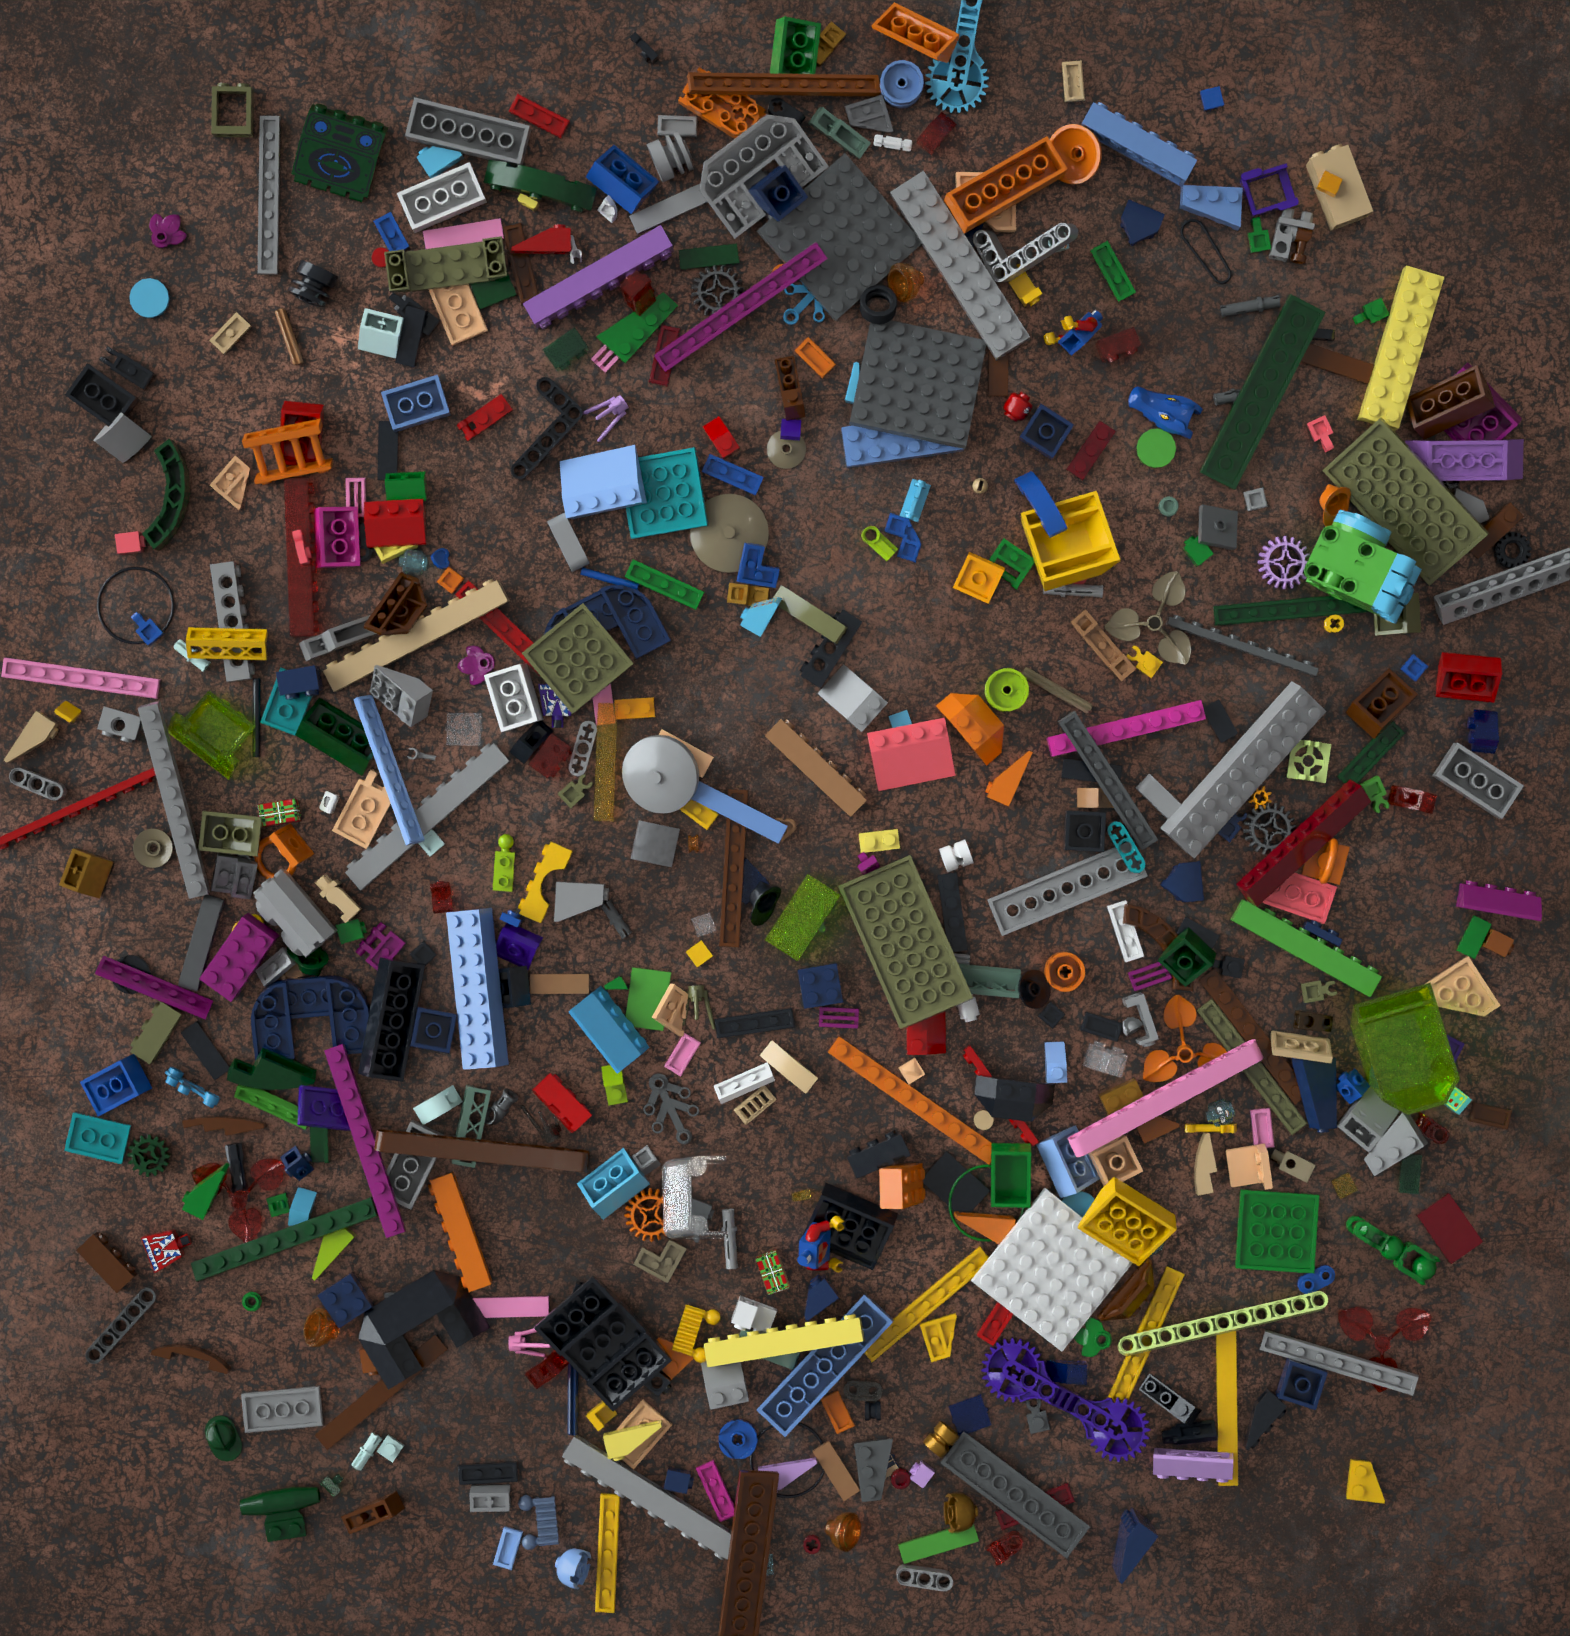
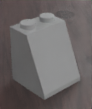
(578, 897)

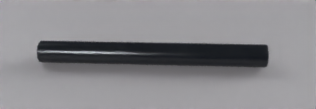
(256, 717)

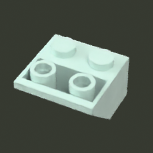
(380, 333)

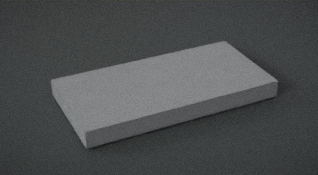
(282, 1409)

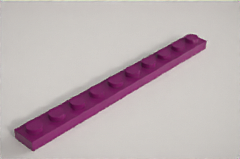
(740, 306)
(365, 1141)

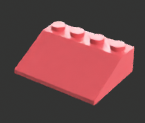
(911, 754)

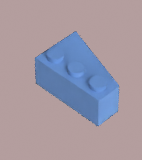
(1214, 203)

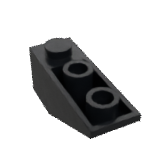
(1170, 1400)
(1264, 1412)

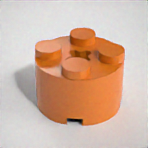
(1055, 965)

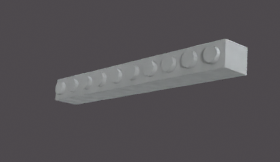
(174, 799)
(429, 815)
(649, 1496)

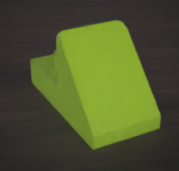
(614, 1085)

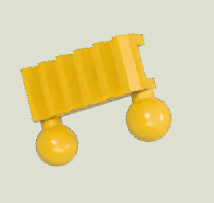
(689, 1329)

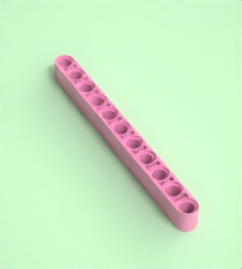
(1165, 1098)

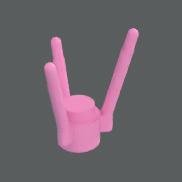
(518, 1344)

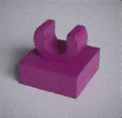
(868, 864)

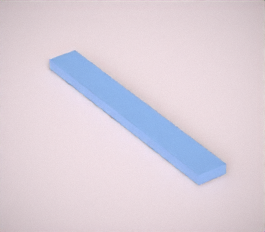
(389, 769)

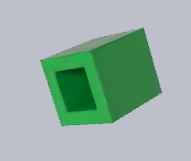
(1196, 552)
(351, 931)

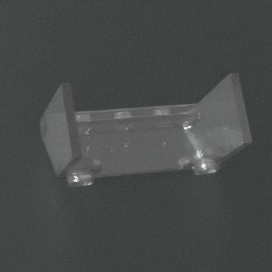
(677, 1198)

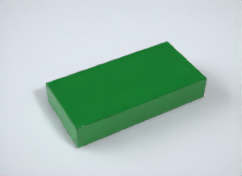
(1474, 937)

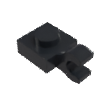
(1230, 966)

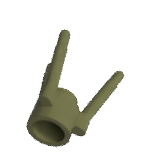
(696, 994)

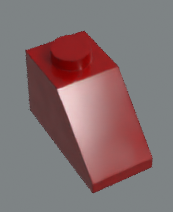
(721, 438)

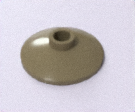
(783, 459)
(143, 851)

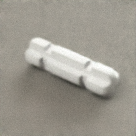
(892, 142)

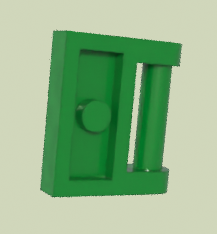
(1015, 559)

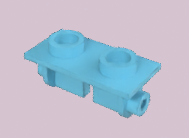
(915, 500)

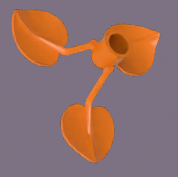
(1157, 1064)

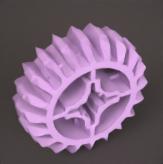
(1283, 554)

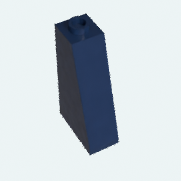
(1318, 1092)

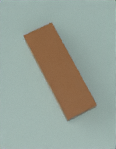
(559, 983)
(836, 1470)

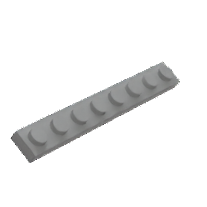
(269, 195)
(1339, 1362)

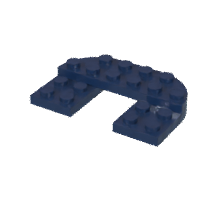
(623, 608)
(309, 998)

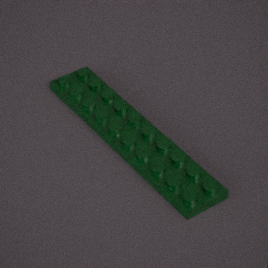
(1262, 391)

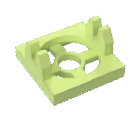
(1321, 776)

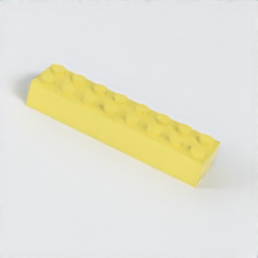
(1401, 347)

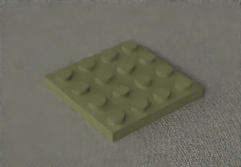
(577, 658)

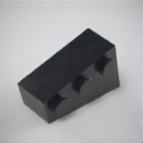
(878, 1154)

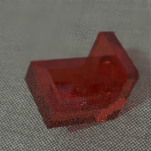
(441, 897)

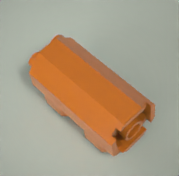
(726, 112)

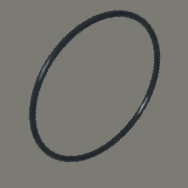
(118, 572)
(817, 1482)

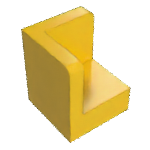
(600, 1415)

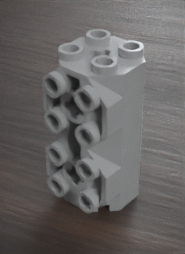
(287, 905)

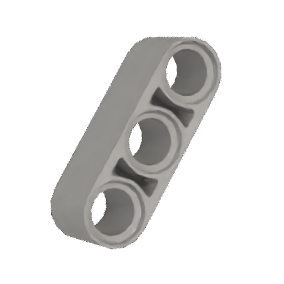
(568, 542)
(28, 784)
(1158, 796)
(917, 1571)

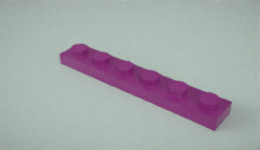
(154, 987)

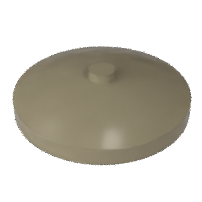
(731, 523)

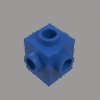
(1351, 1085)

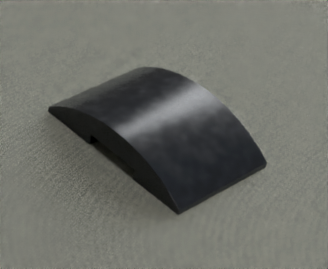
(604, 1342)

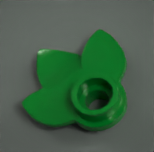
(1089, 1337)

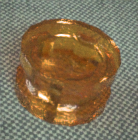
(693, 843)

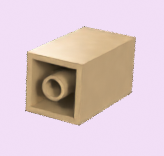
(1351, 200)

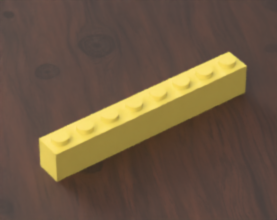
(783, 1342)

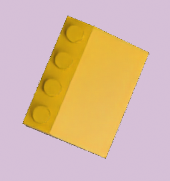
(1127, 1222)

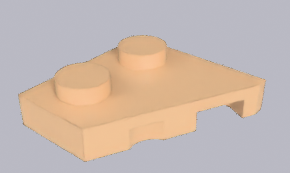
(232, 481)
(672, 1009)

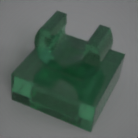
(331, 1484)

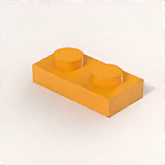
(635, 708)

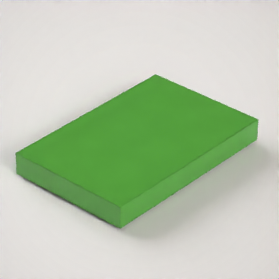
(644, 996)

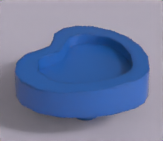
(440, 558)

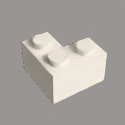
(753, 1314)

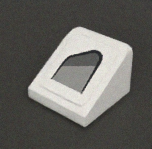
(329, 802)

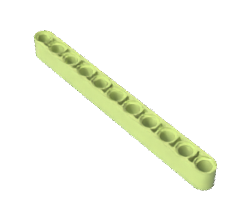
(1230, 1317)

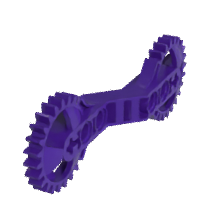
(1065, 1399)

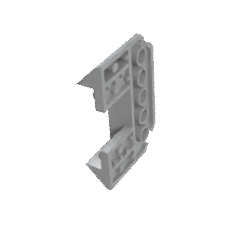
(728, 169)

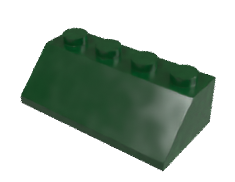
(336, 736)

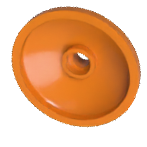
(1068, 142)

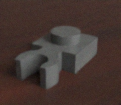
(1037, 1418)

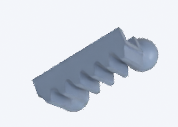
(546, 1521)

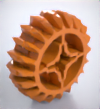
(643, 1209)

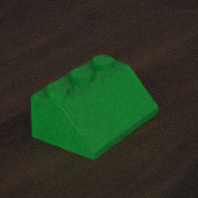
(795, 46)

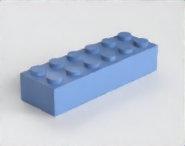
(1139, 145)
(873, 447)

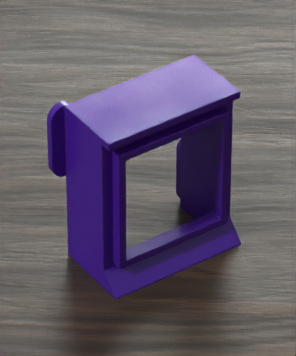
(1257, 174)

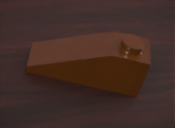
(1497, 527)
(373, 1512)

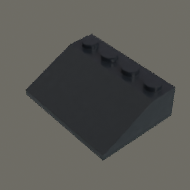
(864, 1222)

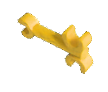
(1228, 1128)

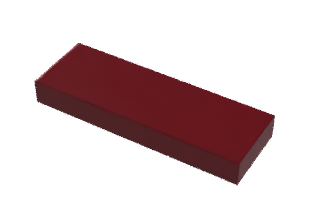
(666, 336)

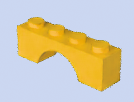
(554, 858)

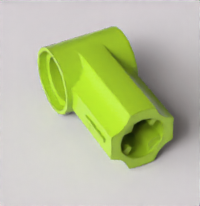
(880, 543)

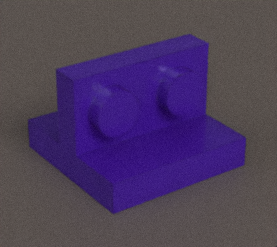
(517, 945)

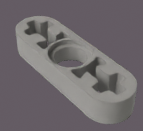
(584, 764)

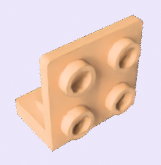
(1249, 1166)

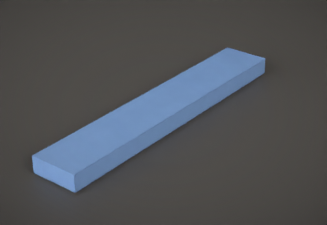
(739, 812)

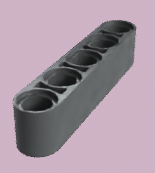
(201, 942)
(118, 1333)

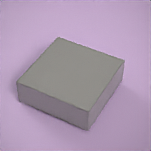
(1255, 499)

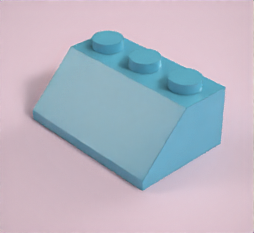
(613, 1183)

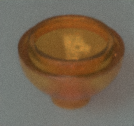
(905, 281)
(319, 1328)
(844, 1531)

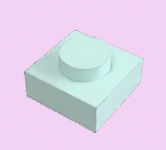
(431, 843)
(390, 1448)

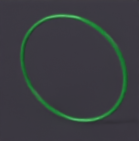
(950, 1209)

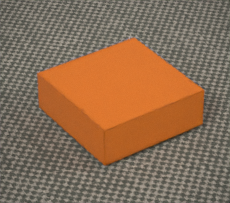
(450, 580)

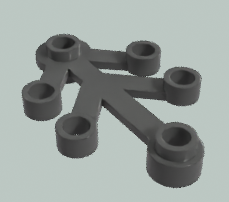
(669, 1105)

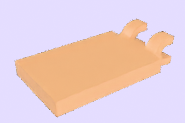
(363, 811)

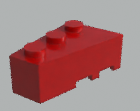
(561, 1102)

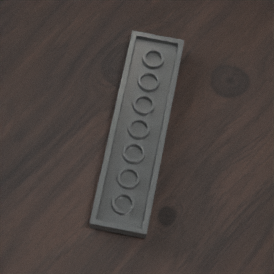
(1015, 1494)

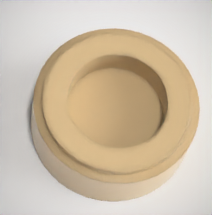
(983, 1120)

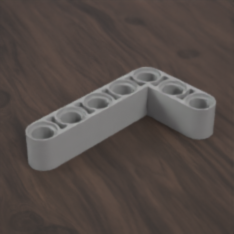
(1024, 254)

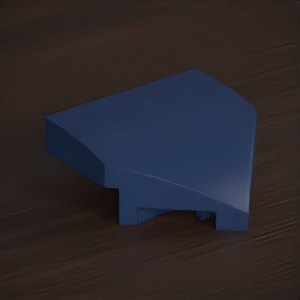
(1140, 222)
(1185, 882)

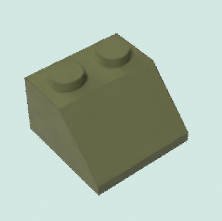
(1407, 623)

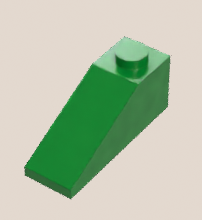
(203, 1194)

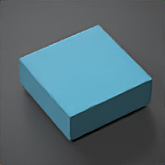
(900, 719)

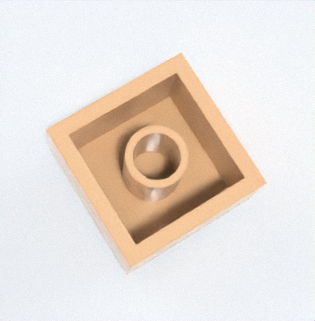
(1115, 1160)

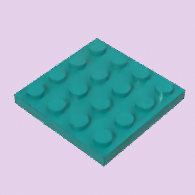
(672, 495)

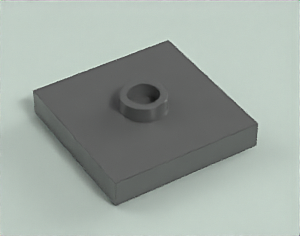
(1217, 527)

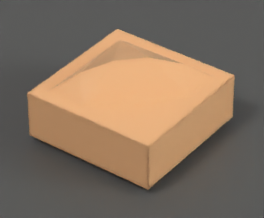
(911, 1070)

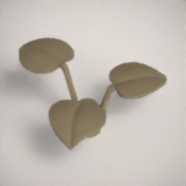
(1125, 623)

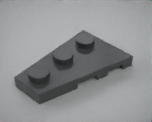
(872, 1466)

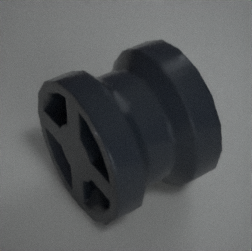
(873, 1411)

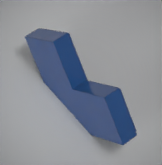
(903, 528)

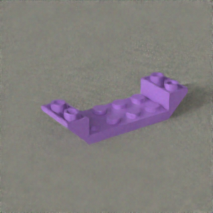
(1471, 458)

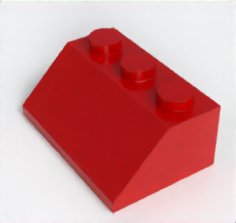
(395, 523)
(1468, 677)
(927, 1036)

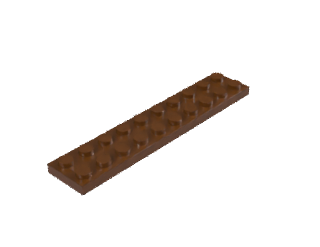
(748, 1553)

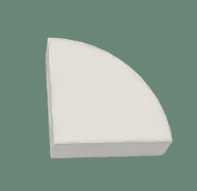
(608, 209)

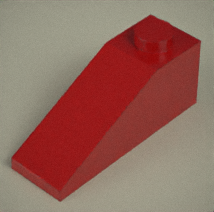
(551, 241)

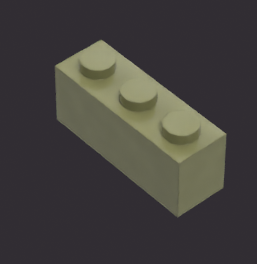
(156, 1032)

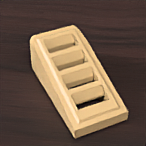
(741, 1114)

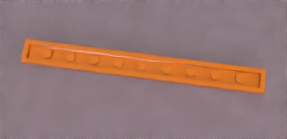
(911, 1099)

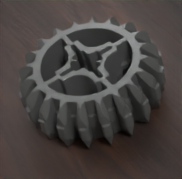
(708, 292)
(1271, 819)

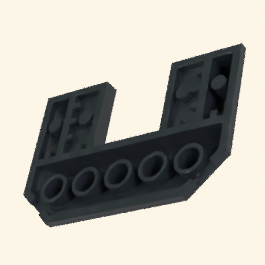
(399, 1313)

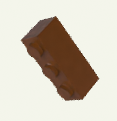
(107, 1261)

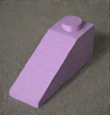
(789, 1470)

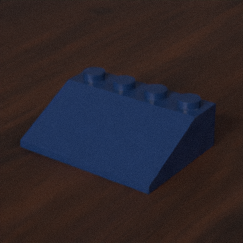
(1133, 1541)

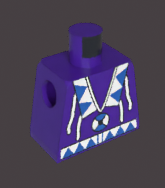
(553, 706)

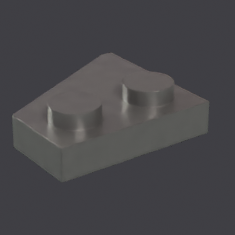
(870, 114)

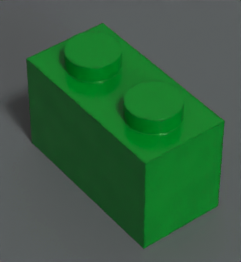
(406, 486)

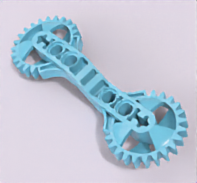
(966, 26)

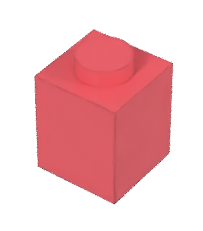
(130, 543)

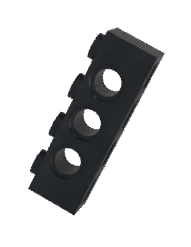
(818, 677)

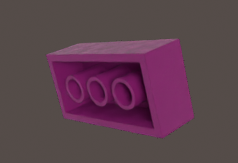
(239, 957)

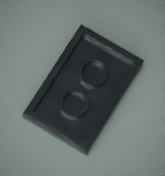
(942, 1176)

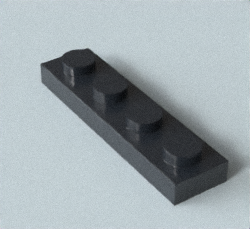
(952, 911)

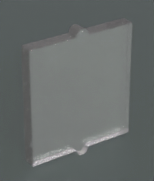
(464, 729)

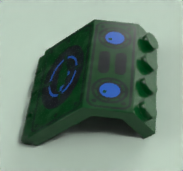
(338, 152)

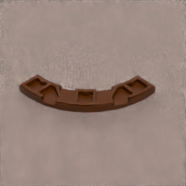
(1157, 929)

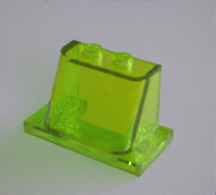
(213, 732)

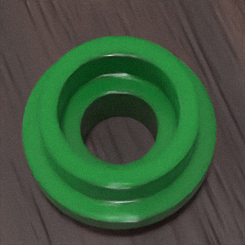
(249, 1307)

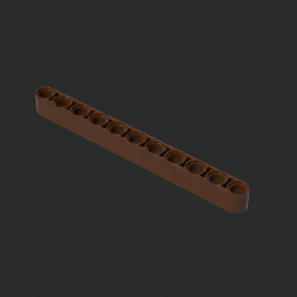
(481, 1150)

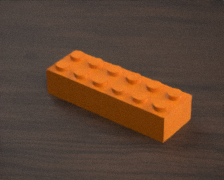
(1005, 184)

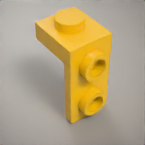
(1025, 289)

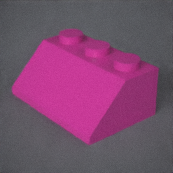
(337, 537)

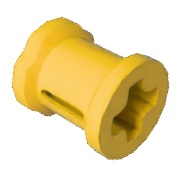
(1340, 623)

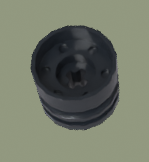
(312, 284)

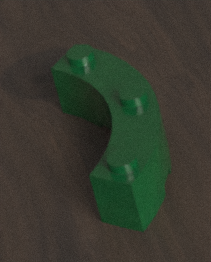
(539, 185)
(175, 498)

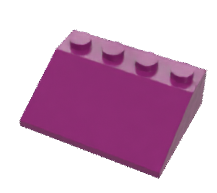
(1488, 425)

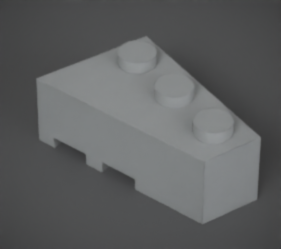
(1396, 1144)

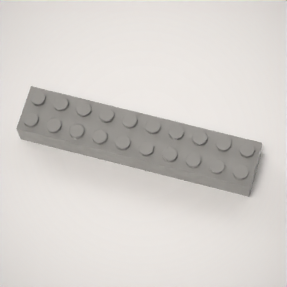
(959, 265)
(1243, 769)

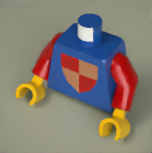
(1079, 332)
(815, 1246)

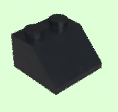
(514, 986)

